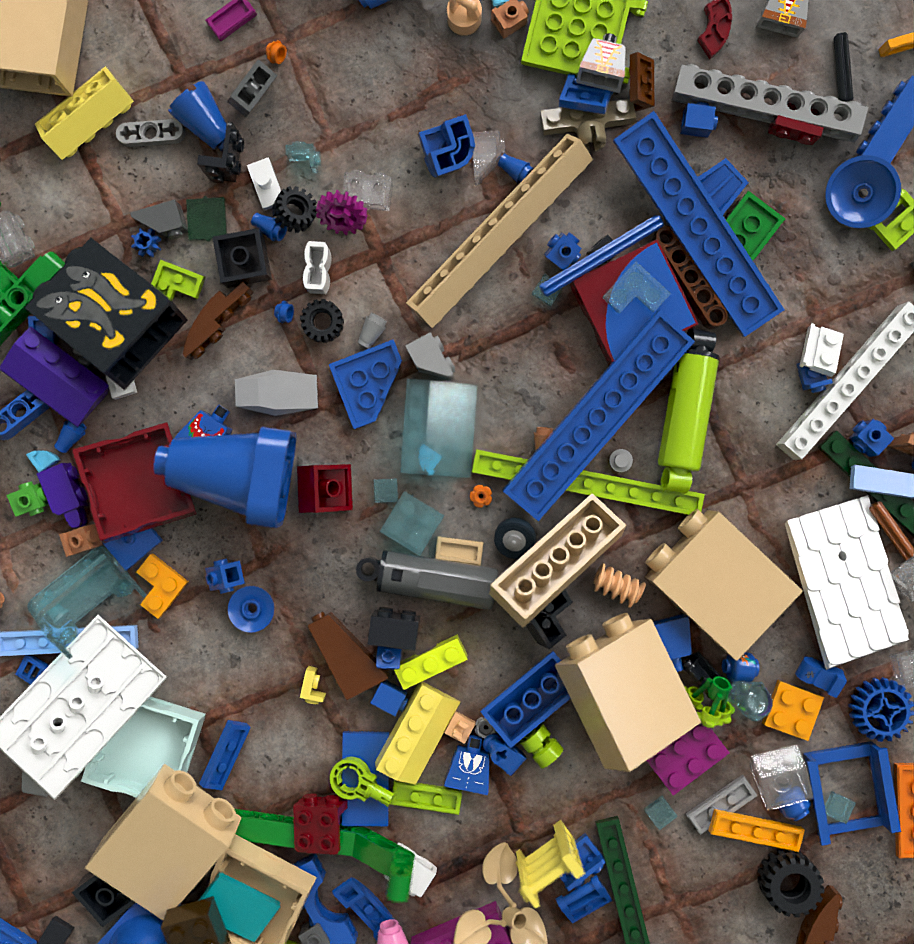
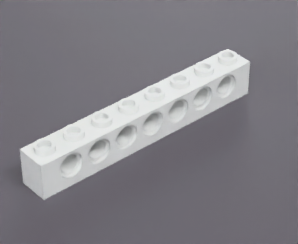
(849, 382)

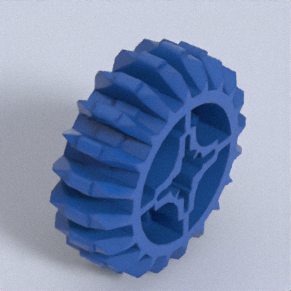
(888, 725)

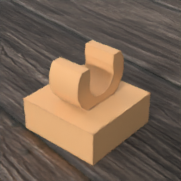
(460, 727)

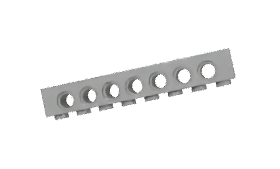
(755, 108)

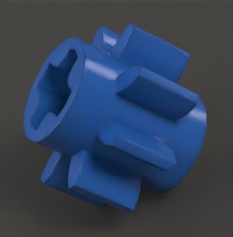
(140, 240)

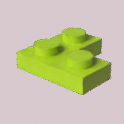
(172, 278)

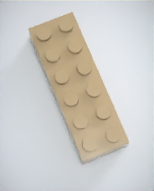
(557, 560)

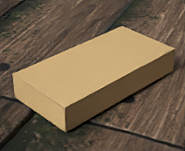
(459, 550)

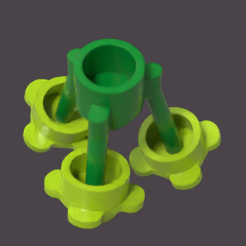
(721, 709)

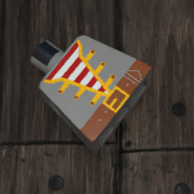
(784, 16)
(603, 64)

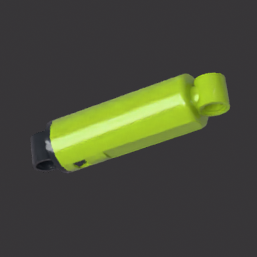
(688, 412)

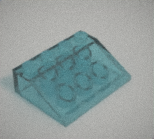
(438, 428)

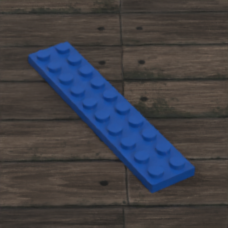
(698, 224)
(598, 415)

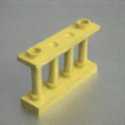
(548, 863)

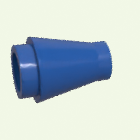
(514, 167)
(269, 226)
(69, 436)

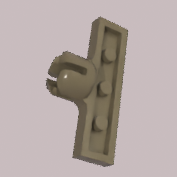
(588, 125)

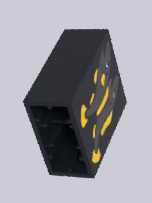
(106, 312)

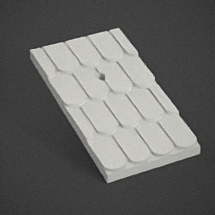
(846, 581)
(88, 695)

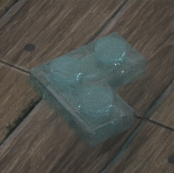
(639, 284)

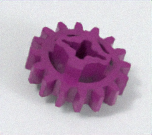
(341, 212)

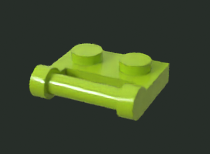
(900, 227)

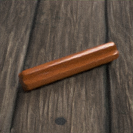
(892, 530)

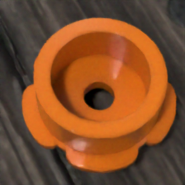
(276, 52)
(480, 502)

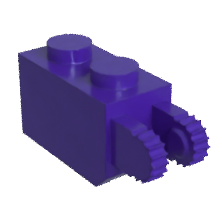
(65, 493)

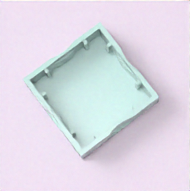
(152, 737)

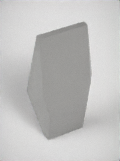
(277, 392)

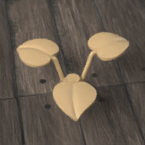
(524, 923)

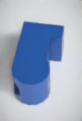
(814, 672)

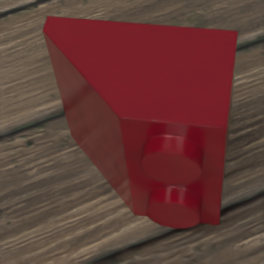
(324, 488)

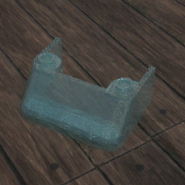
(78, 593)

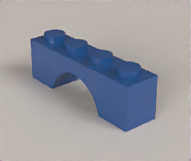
(336, 925)

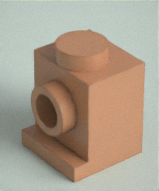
(506, 23)
(80, 540)

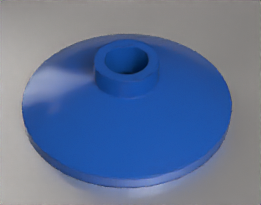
(242, 616)

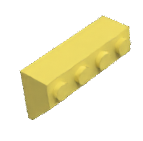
(84, 114)
(416, 734)

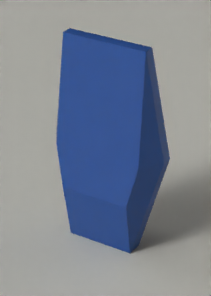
(723, 184)

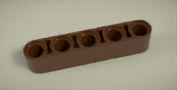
(700, 284)

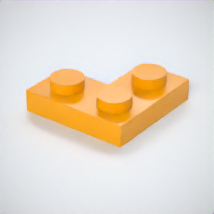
(166, 585)

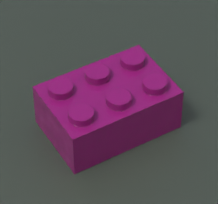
(688, 757)

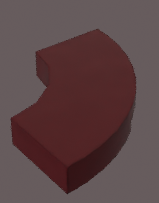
(718, 27)

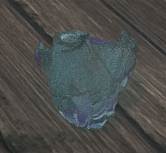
(751, 699)

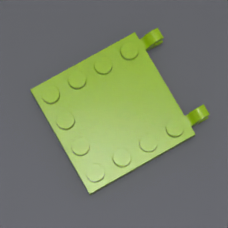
(564, 29)

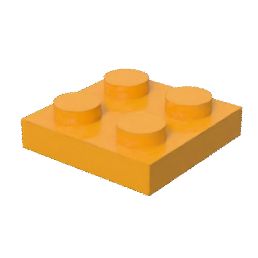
(793, 710)

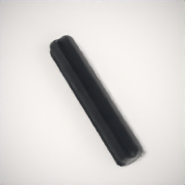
(843, 67)

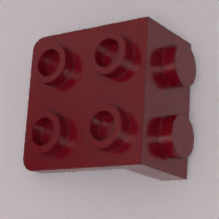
(794, 129)
(318, 823)

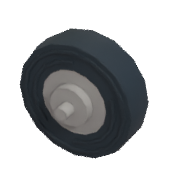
(514, 537)

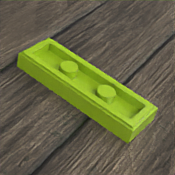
(427, 797)

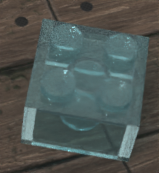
(412, 523)

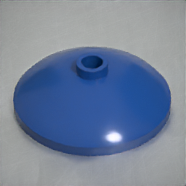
(857, 174)

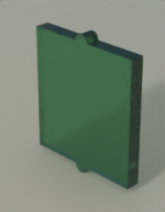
(206, 218)

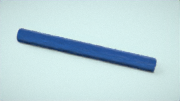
(601, 255)

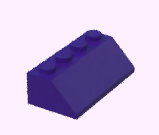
(54, 377)

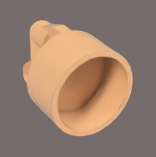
(464, 16)

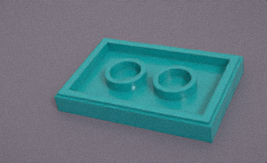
(241, 906)

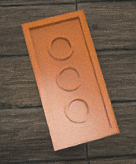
(905, 805)

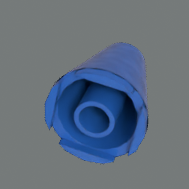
(200, 115)

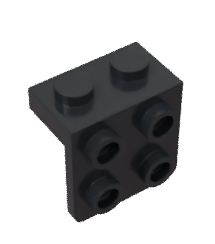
(228, 166)

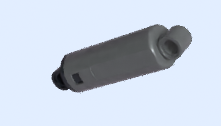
(431, 579)

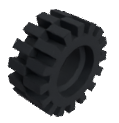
(301, 200)
(322, 307)

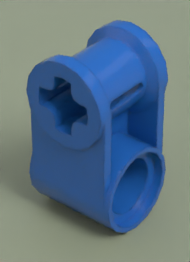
(502, 755)

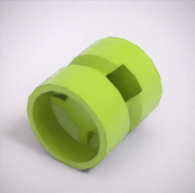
(544, 748)

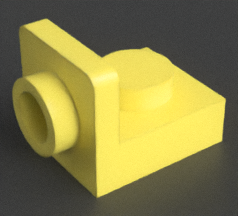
(311, 681)

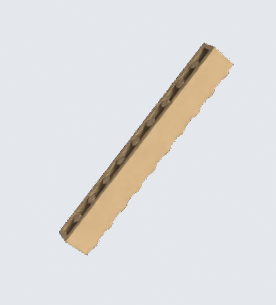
(500, 230)

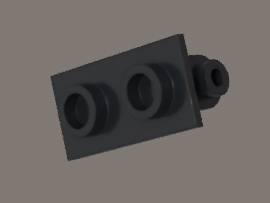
(699, 668)

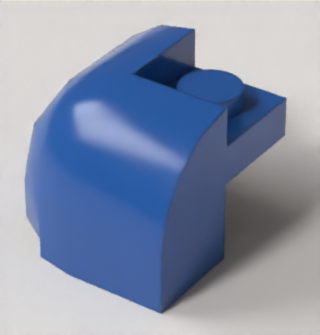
(447, 146)

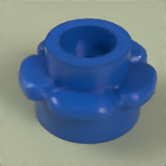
(284, 312)

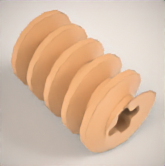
(617, 585)

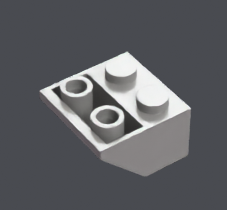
(428, 357)

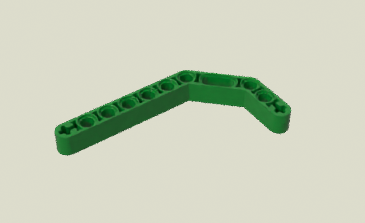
(355, 841)

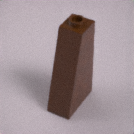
(345, 655)

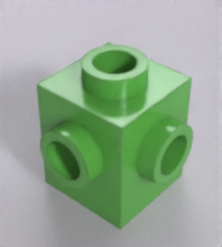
(28, 499)

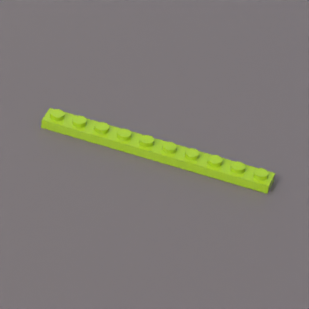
(598, 485)

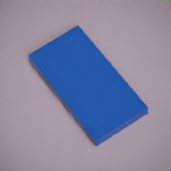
(367, 747)

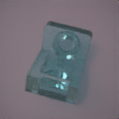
(301, 152)

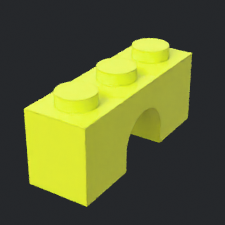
(438, 659)

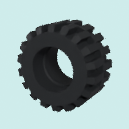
(800, 898)

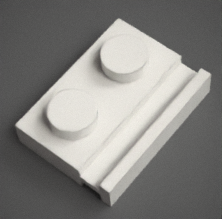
(821, 350)

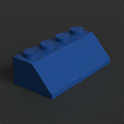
(527, 701)

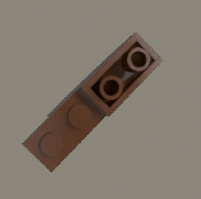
(207, 325)
(823, 921)

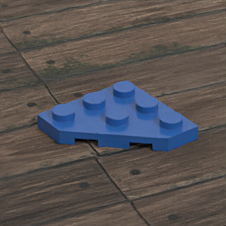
(366, 381)

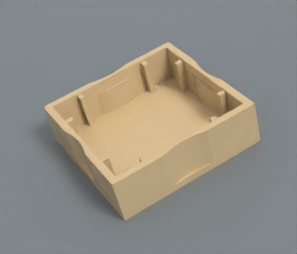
(272, 877)

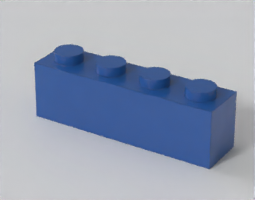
(893, 126)

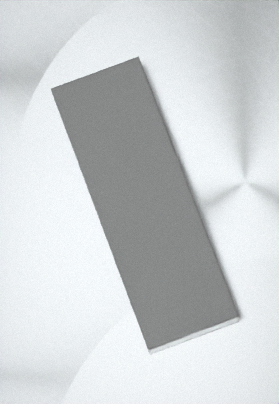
(727, 799)

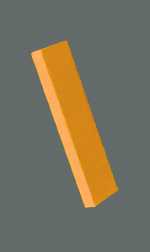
(756, 830)

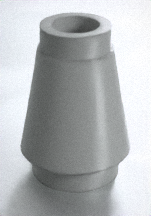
(372, 329)

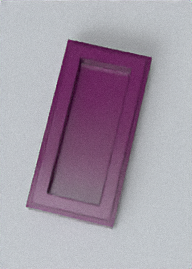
(230, 18)

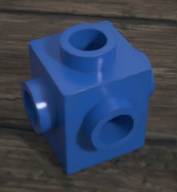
(555, 253)
(870, 437)
(224, 575)

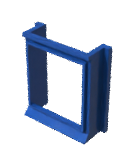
(882, 783)

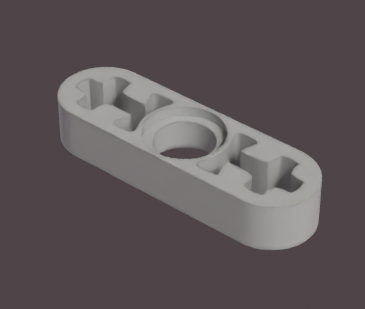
(135, 141)

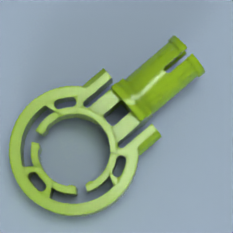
(367, 783)

